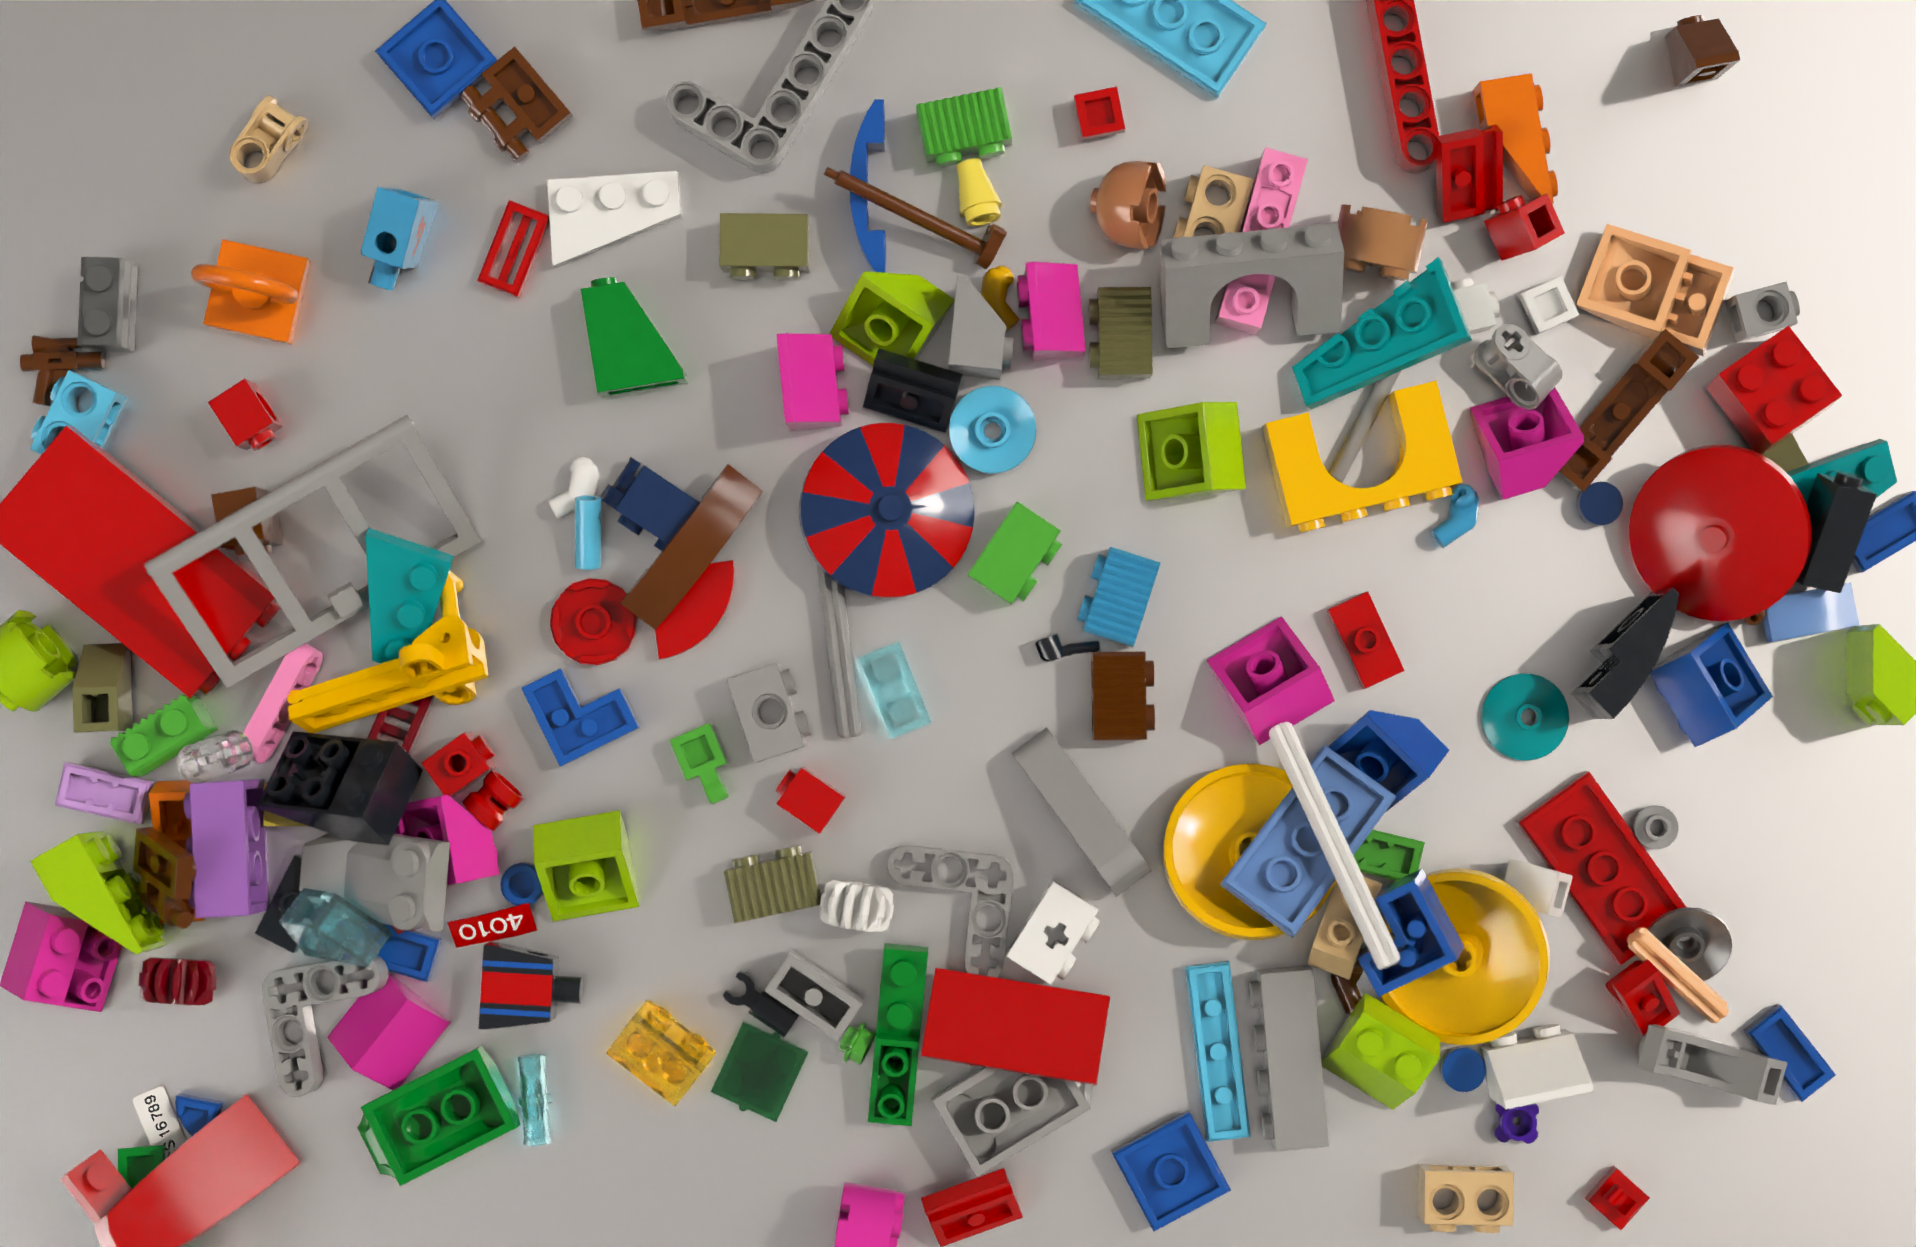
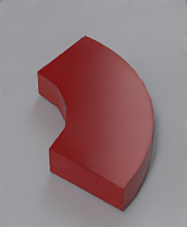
(697, 611)

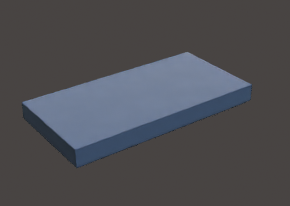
(1284, 865)

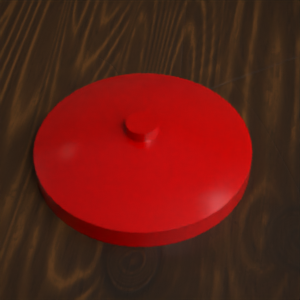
(1720, 532)

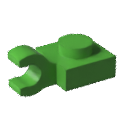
(700, 756)

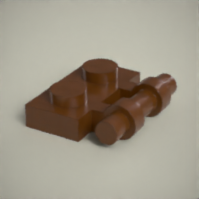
(525, 94)
(165, 876)

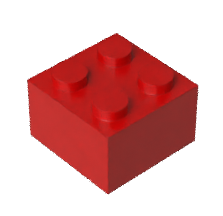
(1773, 391)

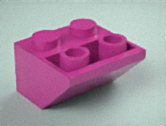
(1053, 311)
(59, 959)

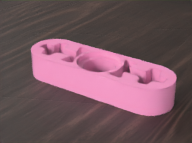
(272, 713)

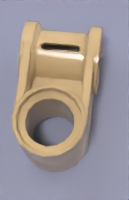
(268, 137)

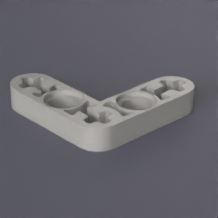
(981, 895)
(297, 1007)

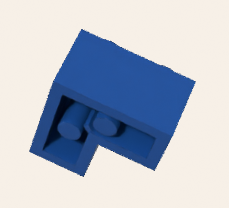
(1419, 931)

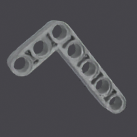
(786, 90)

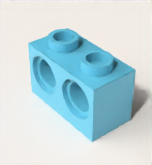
(93, 423)

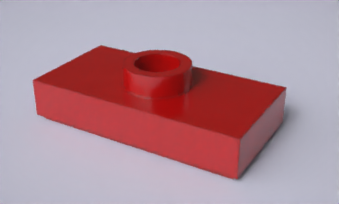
(1365, 640)

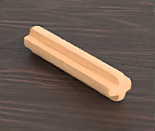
(1678, 975)

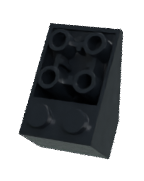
(342, 785)

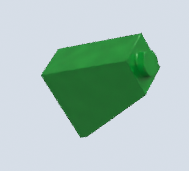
(624, 342)

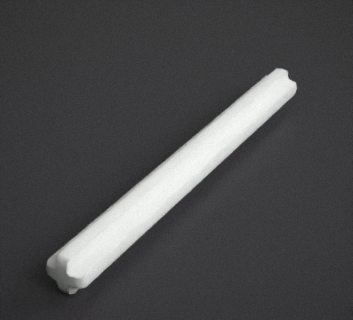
(1334, 845)

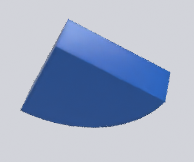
(196, 1111)

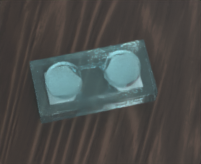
(895, 690)

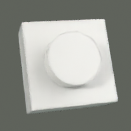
(1548, 305)

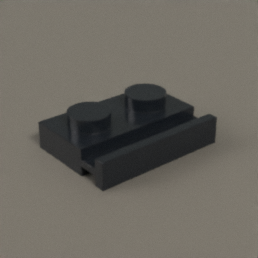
(912, 390)

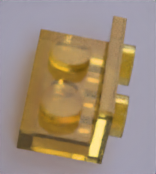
(661, 1052)

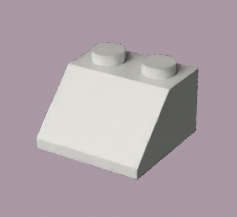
(1535, 1067)

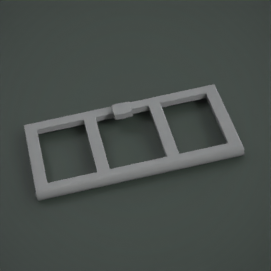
(346, 599)

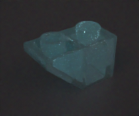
(333, 928)

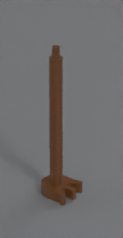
(984, 249)

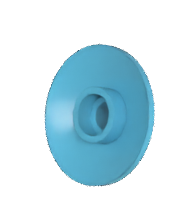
(999, 407)

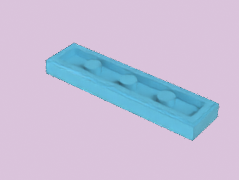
(1217, 1051)

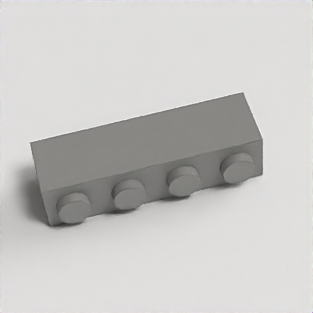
(1291, 1058)

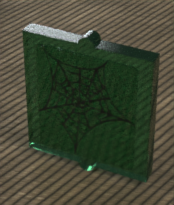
(759, 1071)

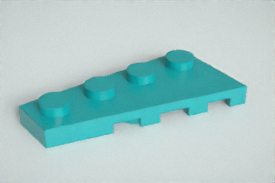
(1399, 333)

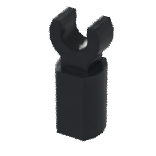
(763, 1006)

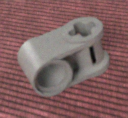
(1522, 367)

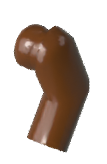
(1347, 989)

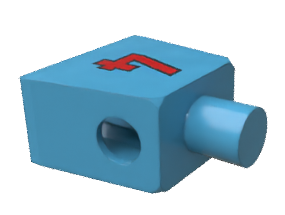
(408, 220)

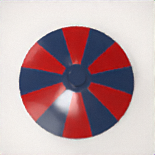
(886, 510)

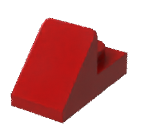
(1643, 996)

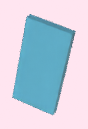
(1191, 36)

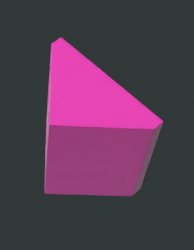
(388, 1033)

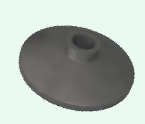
(1708, 944)

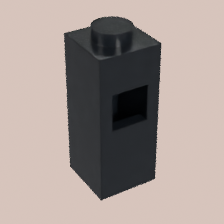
(1837, 518)

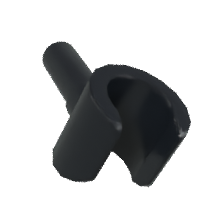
(1051, 648)

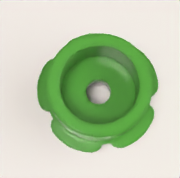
(857, 1043)

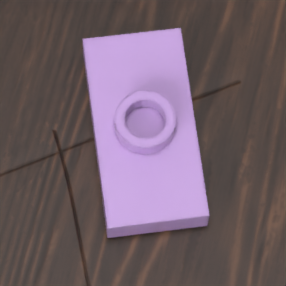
(104, 793)

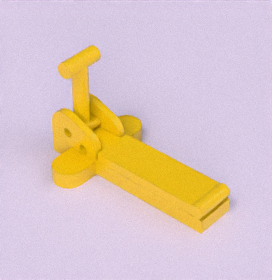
(438, 663)

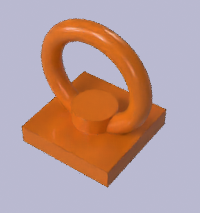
(254, 291)

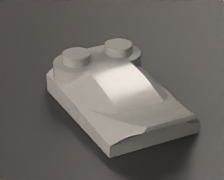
(391, 883)
(1007, 1111)

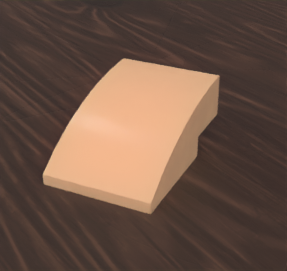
(1655, 288)

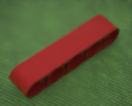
(1404, 86)

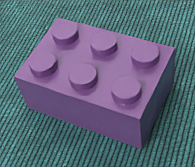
(227, 848)

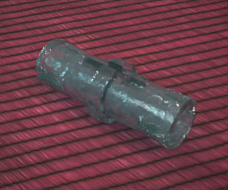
(534, 1099)

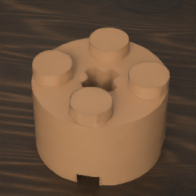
(1381, 241)

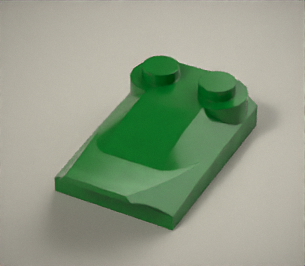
(438, 1117)

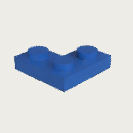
(572, 728)

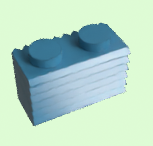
(1119, 597)

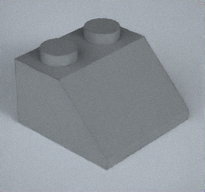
(977, 335)

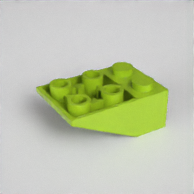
(93, 885)

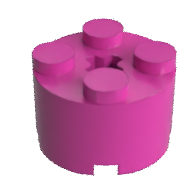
(869, 1216)

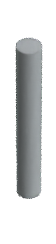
(1362, 427)

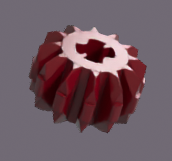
(177, 981)

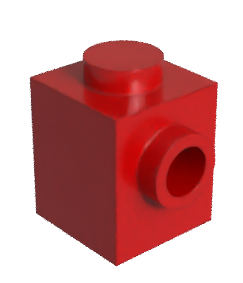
(1523, 225)
(460, 763)

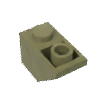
(103, 689)

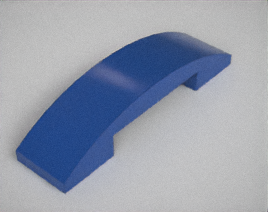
(869, 138)

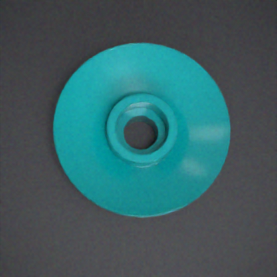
(1503, 713)

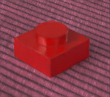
(1099, 113)

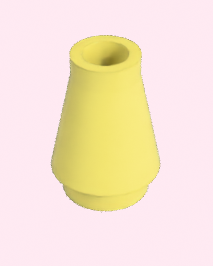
(976, 194)

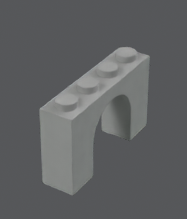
(1202, 265)

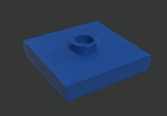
(436, 57)
(1171, 1170)

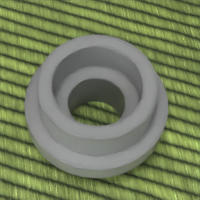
(1642, 827)

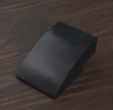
(1628, 655)

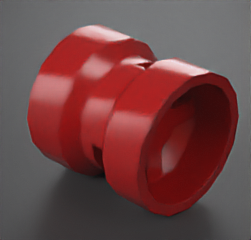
(491, 809)

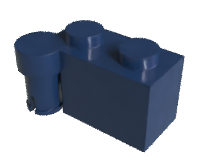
(648, 503)

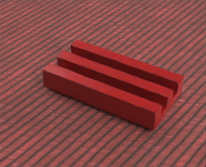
(530, 254)

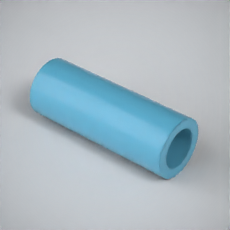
(587, 532)

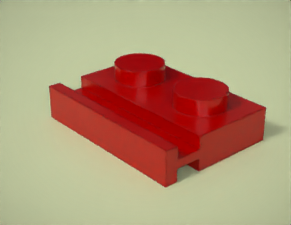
(1469, 173)
(971, 1207)

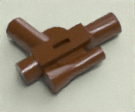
(53, 360)

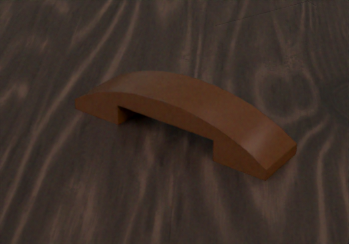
(693, 13)
(1627, 405)
(692, 547)

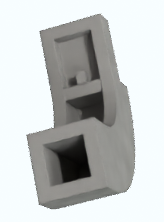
(1711, 1063)

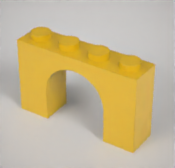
(1424, 463)

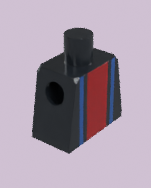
(522, 986)

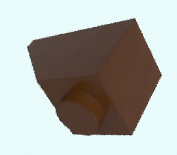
(1700, 50)

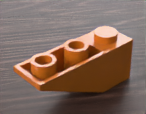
(1514, 108)

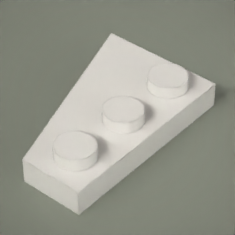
(605, 209)

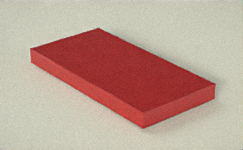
(1612, 872)
(1015, 1026)

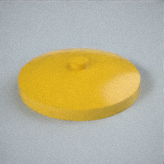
(1209, 835)
(1496, 974)

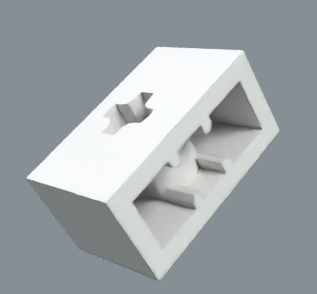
(1030, 945)

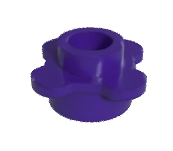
(1525, 1131)

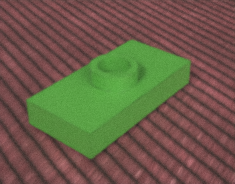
(1389, 855)

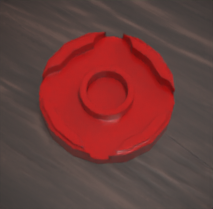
(592, 622)

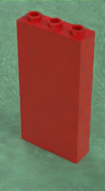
(89, 533)

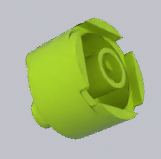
(32, 663)

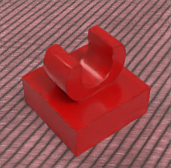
(1617, 1198)

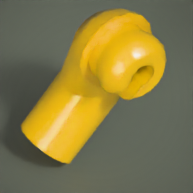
(994, 291)

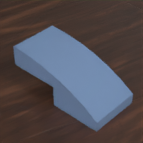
(1810, 613)

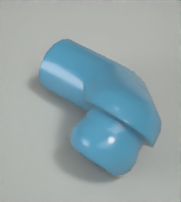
(1462, 515)

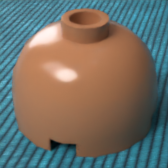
(1129, 204)

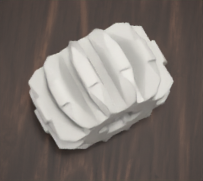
(856, 905)

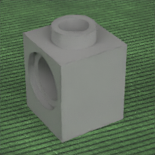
(1744, 314)

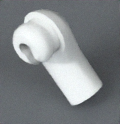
(582, 482)

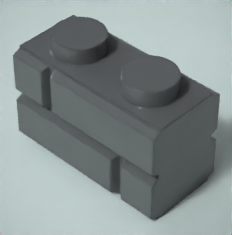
(107, 304)

